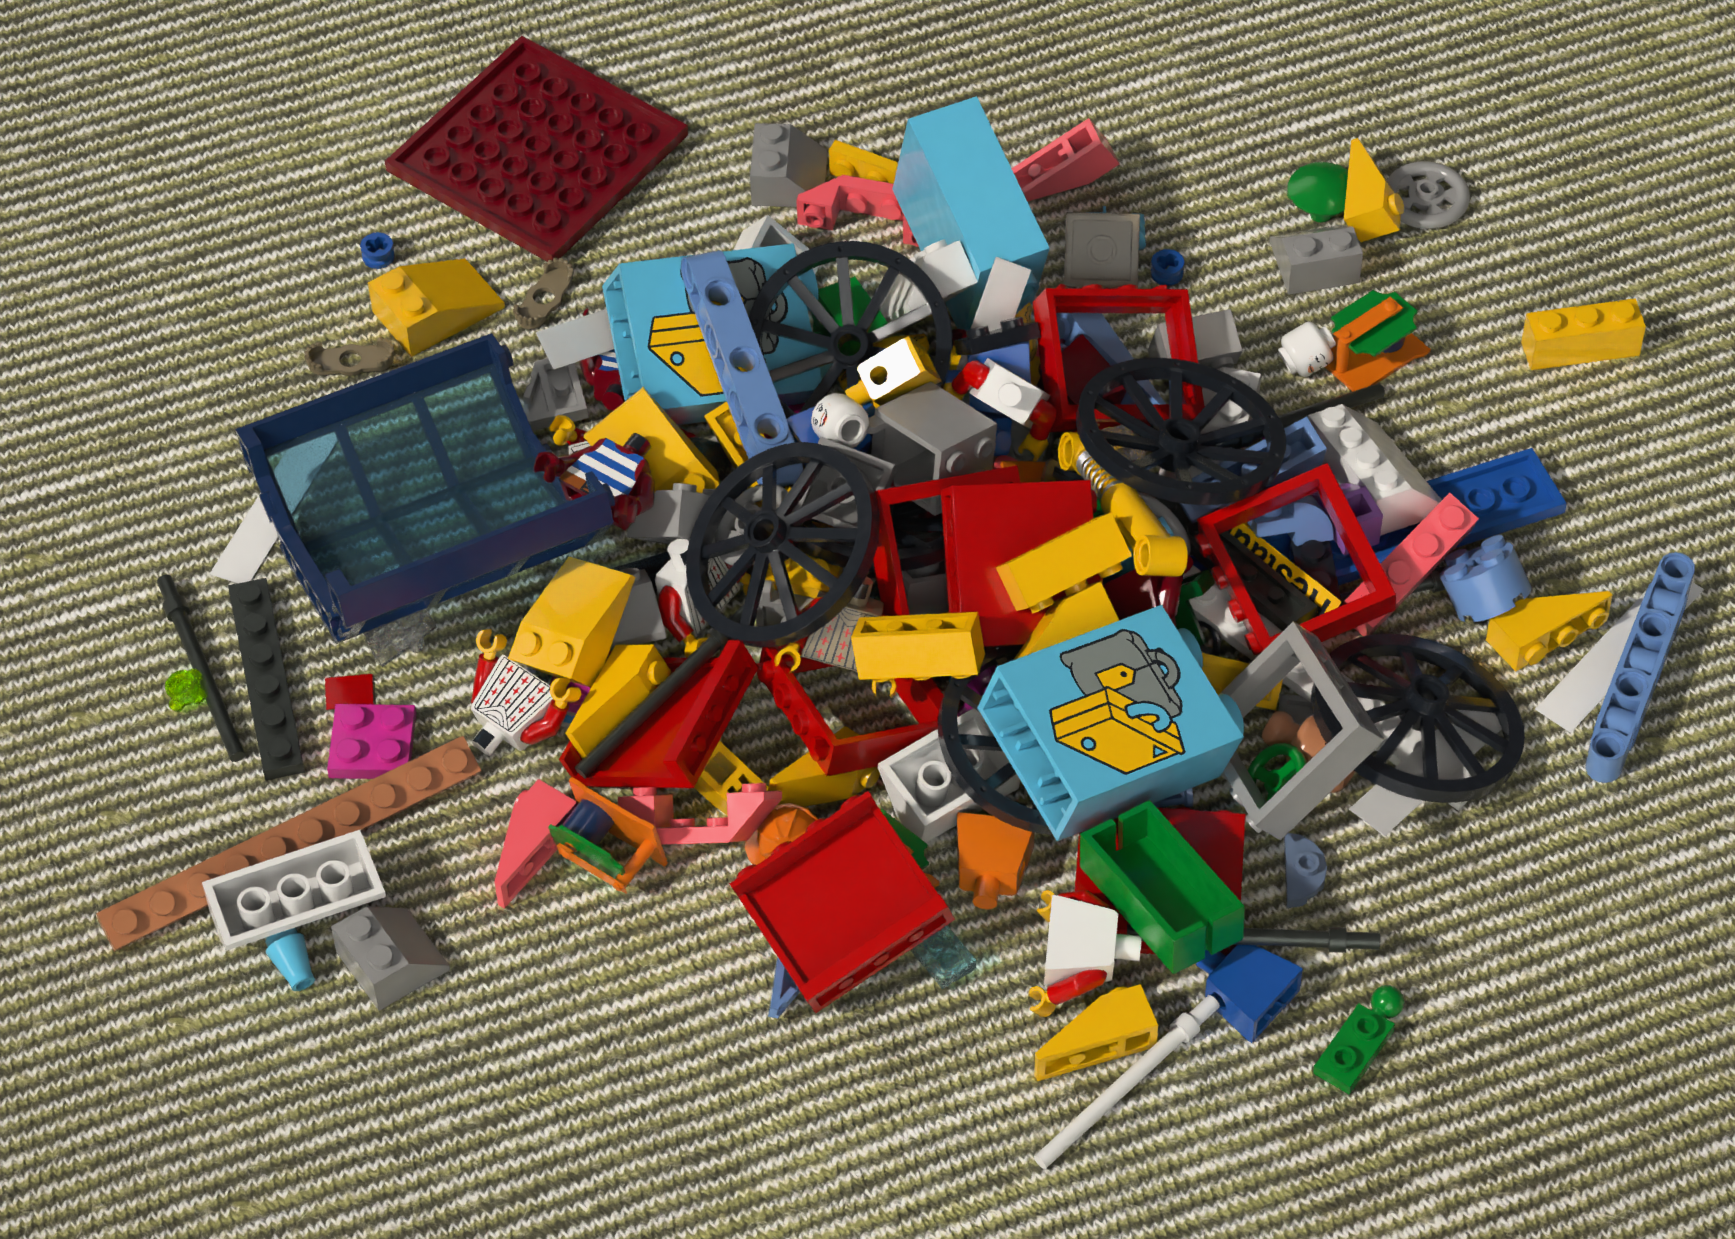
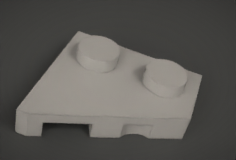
(553, 394)

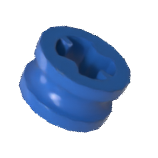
(376, 243)
(1173, 273)

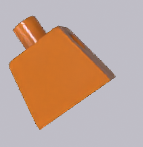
(991, 857)

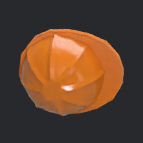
(782, 825)

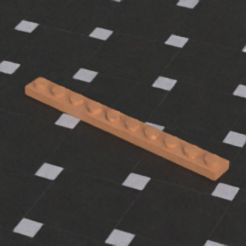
(344, 814)

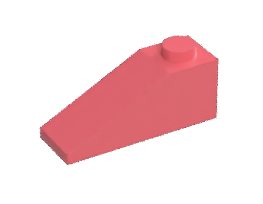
(1066, 162)
(528, 838)

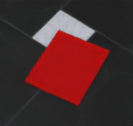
(348, 690)

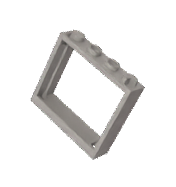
(1331, 763)

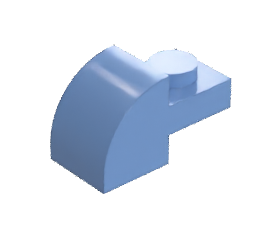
(1300, 520)

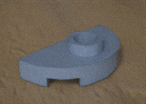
(1303, 869)

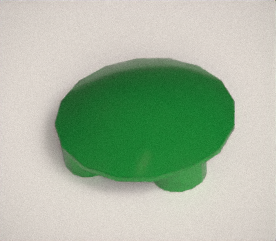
(1319, 189)

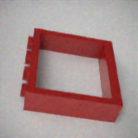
(1123, 299)
(886, 557)
(1325, 626)
(850, 753)

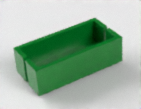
(1162, 887)

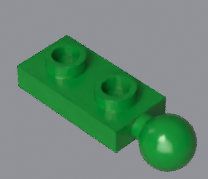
(1360, 1040)

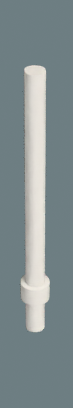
(1182, 1030)

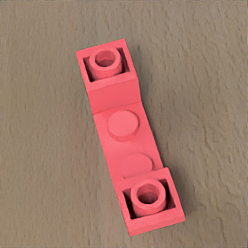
(822, 204)
(744, 809)

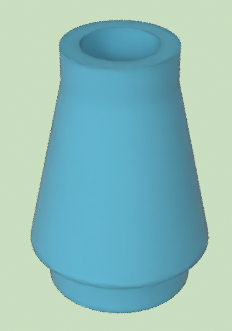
(291, 958)

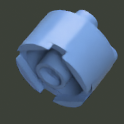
(1484, 579)

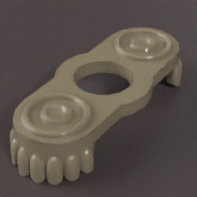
(557, 280)
(327, 361)

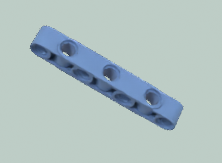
(732, 345)
(1639, 667)

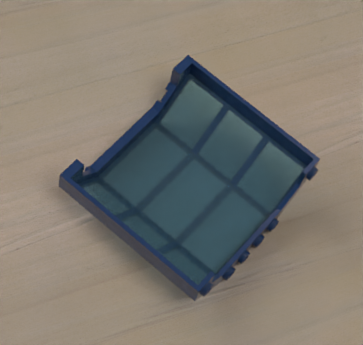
(414, 489)

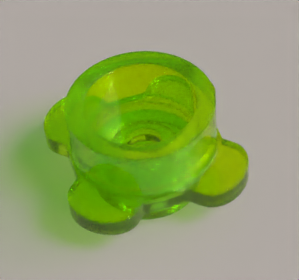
(178, 683)

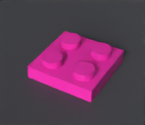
(370, 739)

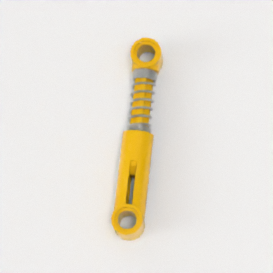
(1153, 547)

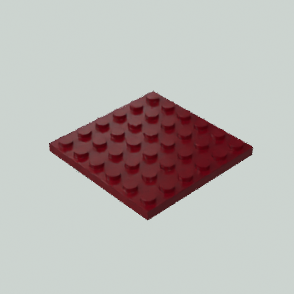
(537, 149)

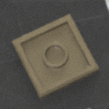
(1101, 249)

